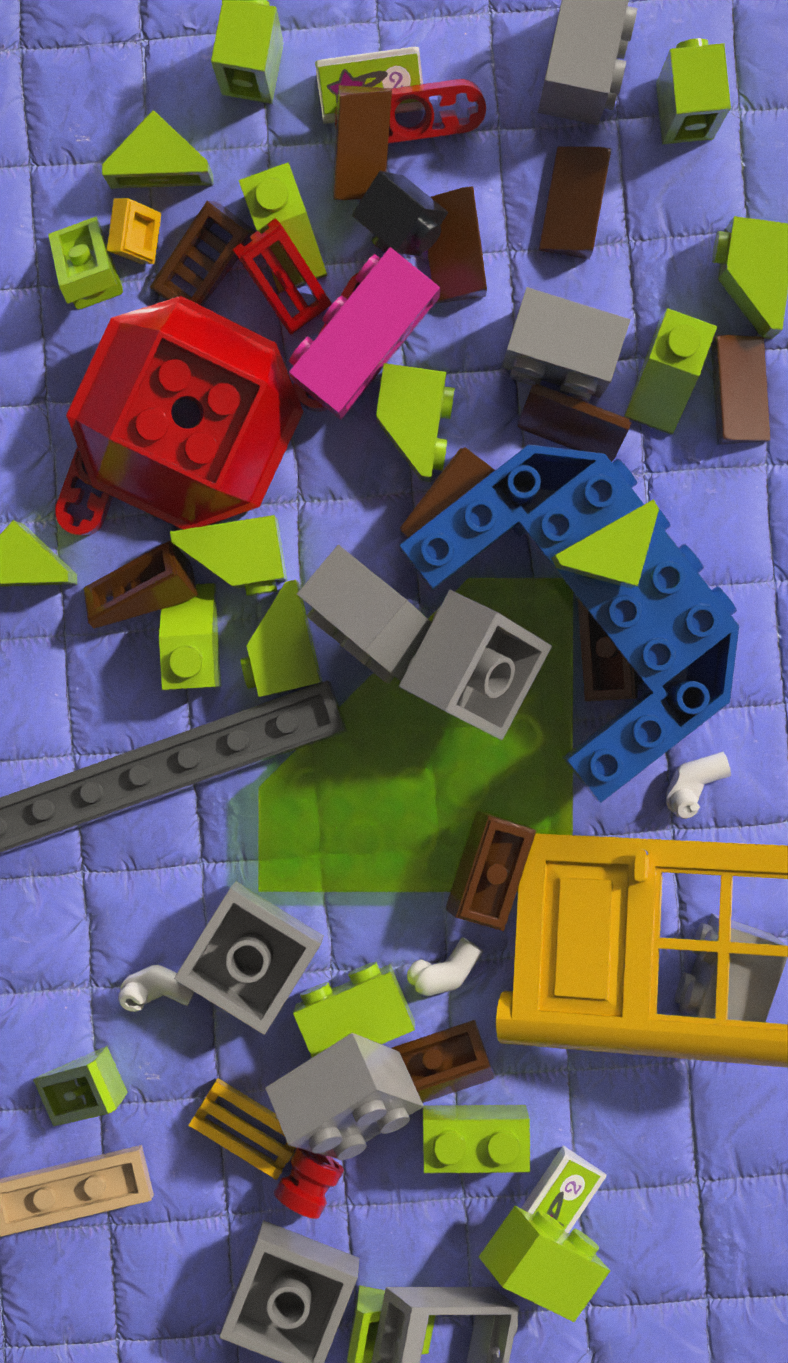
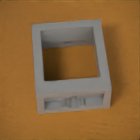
(407, 1313)

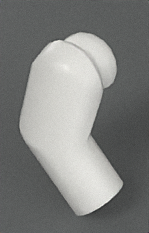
(690, 780)
(446, 975)
(151, 984)

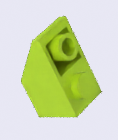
(410, 415)

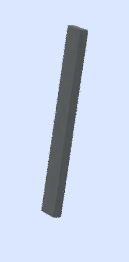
(169, 765)

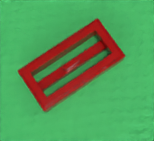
(261, 245)

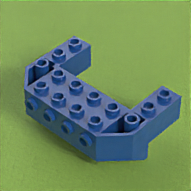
(666, 627)

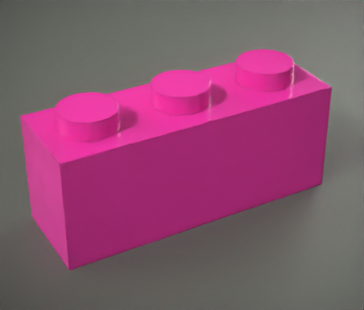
(363, 331)

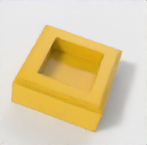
(133, 231)

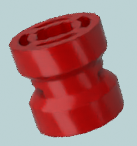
(308, 1182)

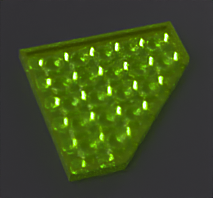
(405, 780)

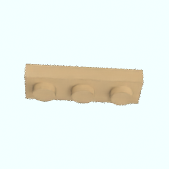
(74, 1190)

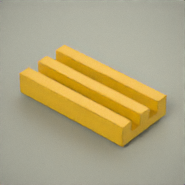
(232, 1143)

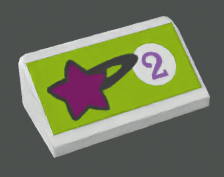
(375, 69)
(565, 1188)

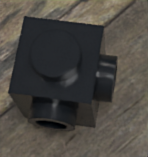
(400, 215)

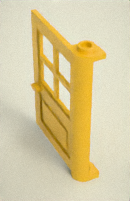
(594, 945)

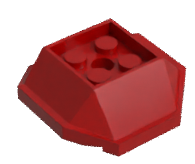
(127, 423)

